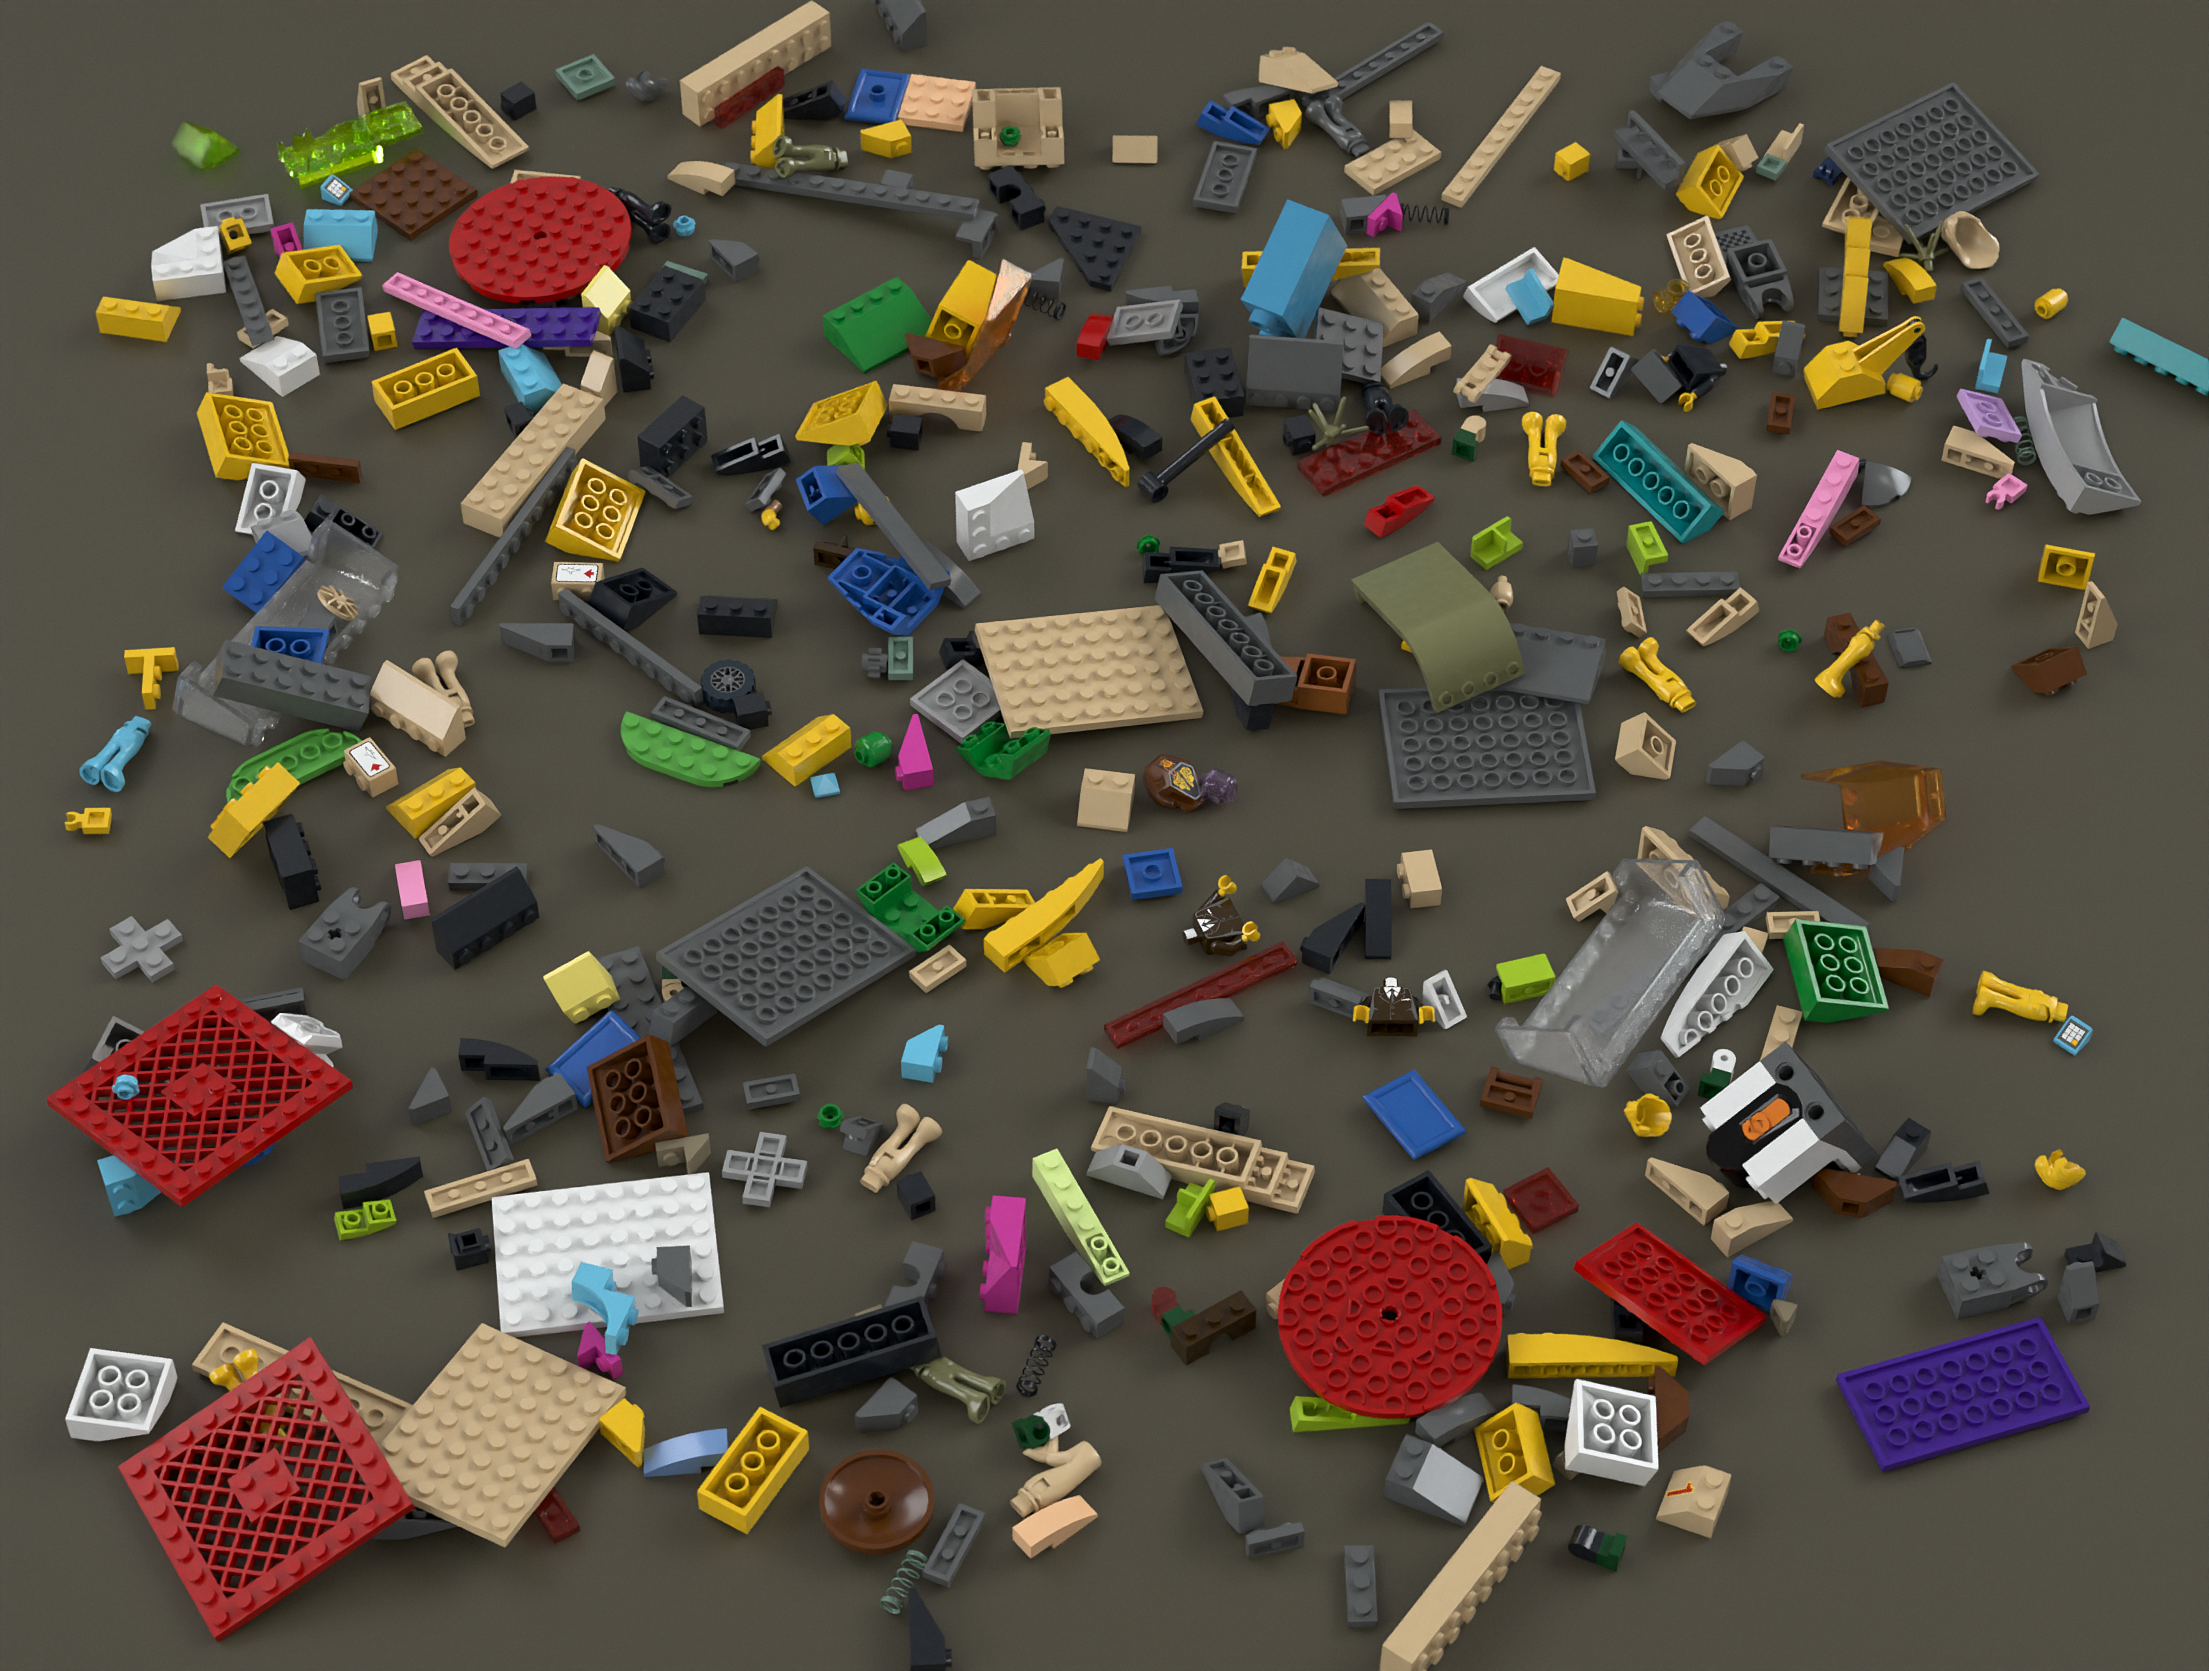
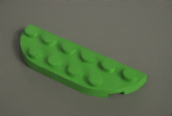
(684, 754)
(301, 756)

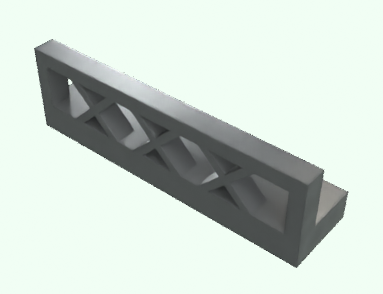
(1649, 154)
(273, 1004)

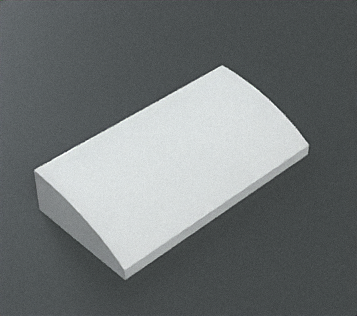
(1489, 293)

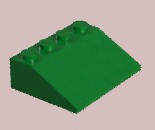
(874, 324)
(1834, 971)

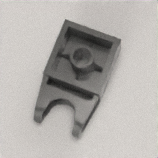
(1759, 276)
(343, 934)
(1988, 1278)

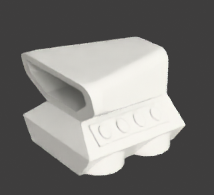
(310, 1034)

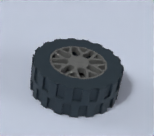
(725, 681)

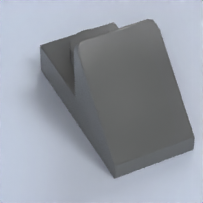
(860, 1134)

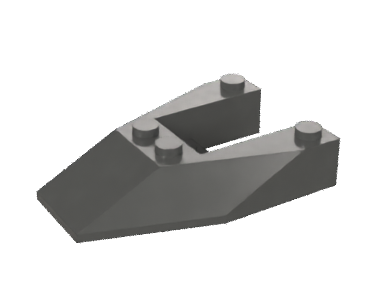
(1706, 88)

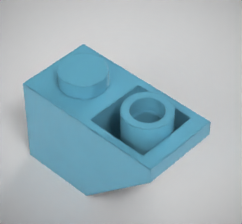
(922, 1055)

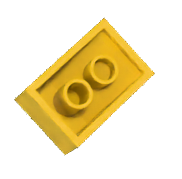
(316, 271)

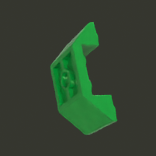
(997, 755)
(904, 912)

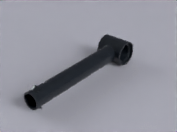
(1156, 486)

